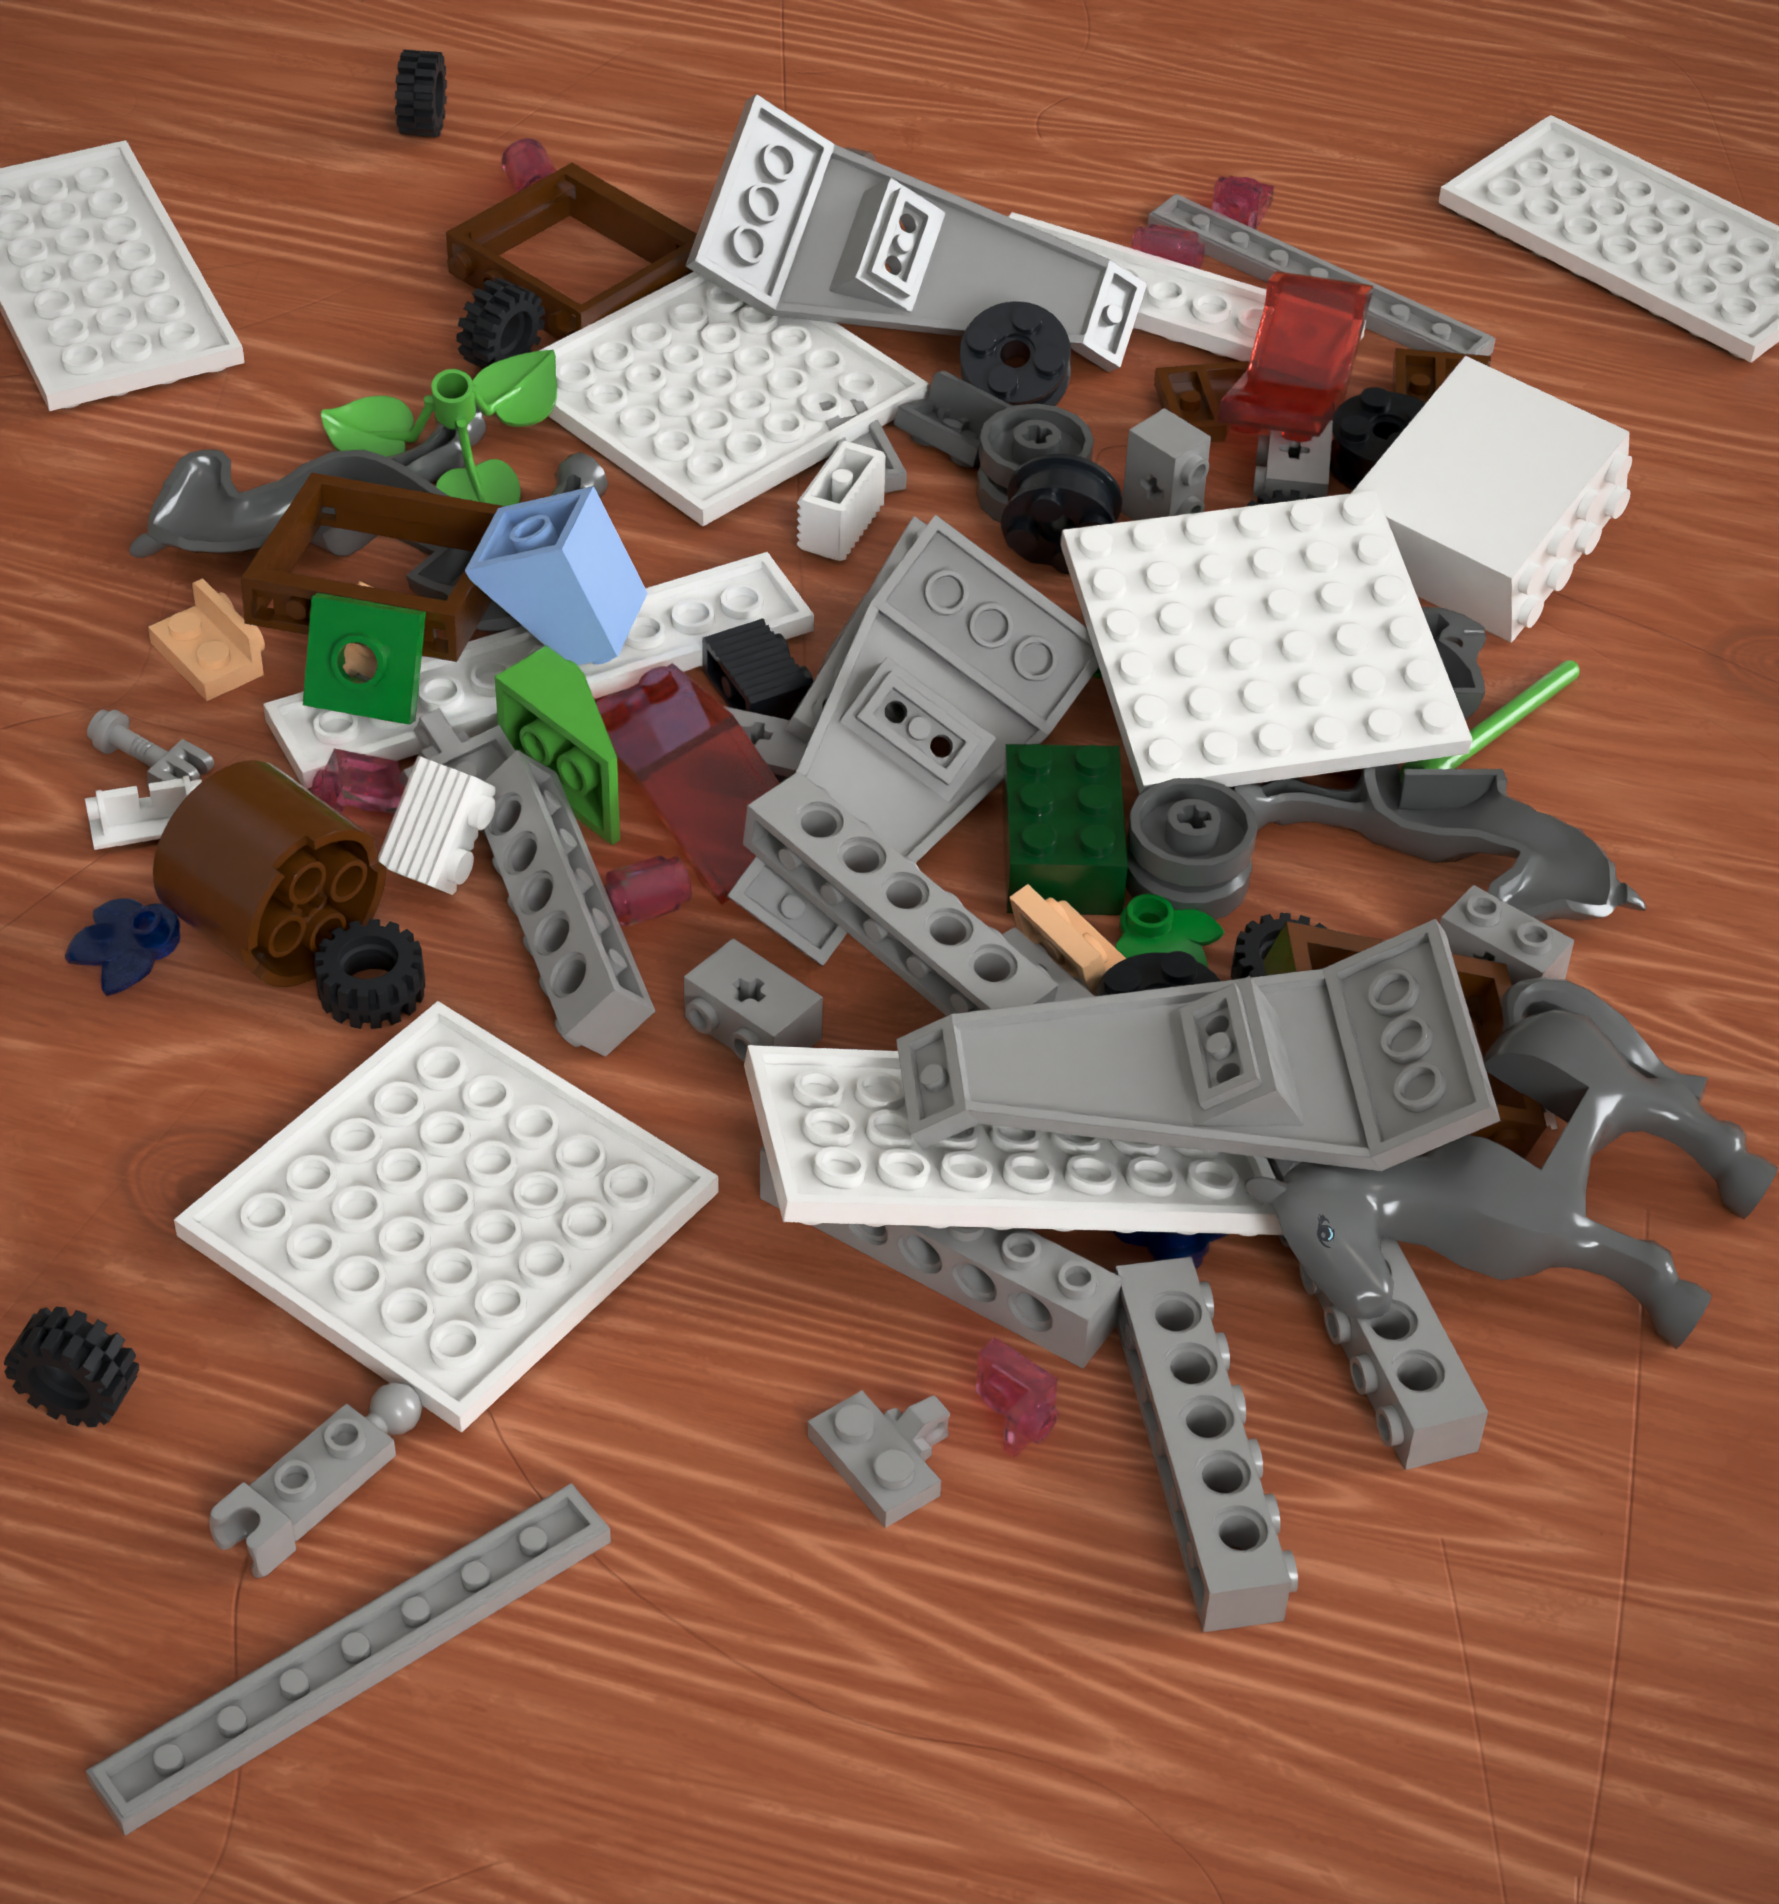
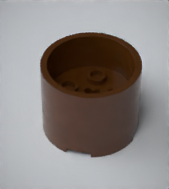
(266, 870)

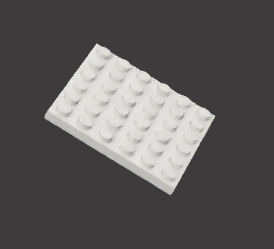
(718, 396)
(1263, 642)
(448, 1212)

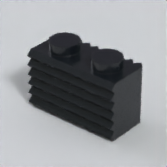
(755, 670)

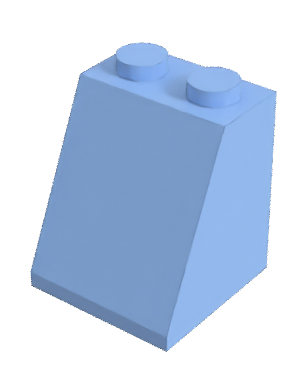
(561, 574)

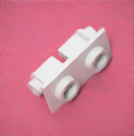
(123, 818)

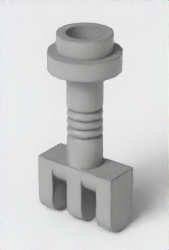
(111, 732)

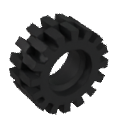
(420, 93)
(499, 323)
(71, 1366)

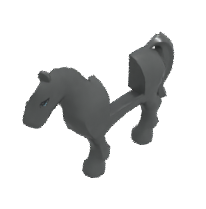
(207, 514)
(1460, 811)
(1503, 1212)

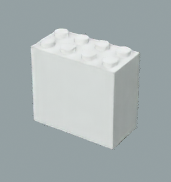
(1498, 495)

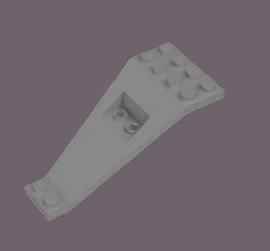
(812, 224)
(968, 662)
(1287, 1066)

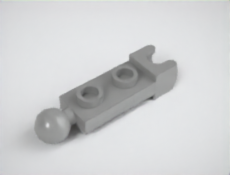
(313, 1478)

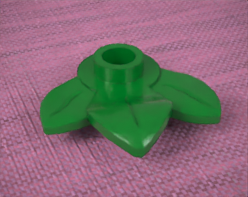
(1155, 927)

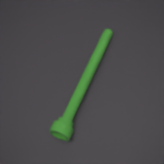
(1506, 716)

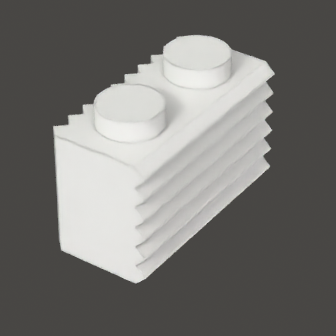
(841, 501)
(437, 825)

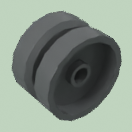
(1021, 435)
(1191, 845)

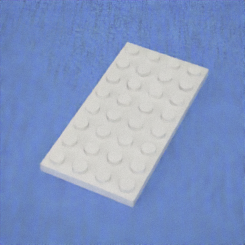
(1631, 232)
(102, 280)
(847, 1157)

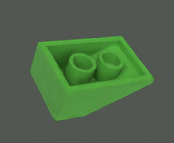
(555, 720)

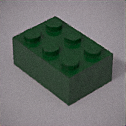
(1065, 825)

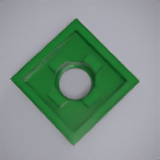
(392, 635)

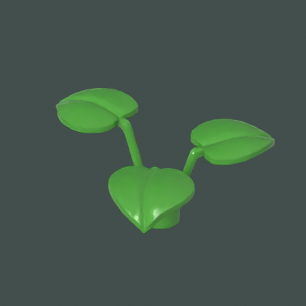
(516, 389)

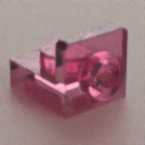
(1242, 199)
(359, 782)
(1019, 1391)

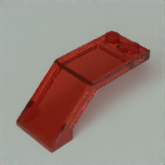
(1299, 357)
(691, 768)

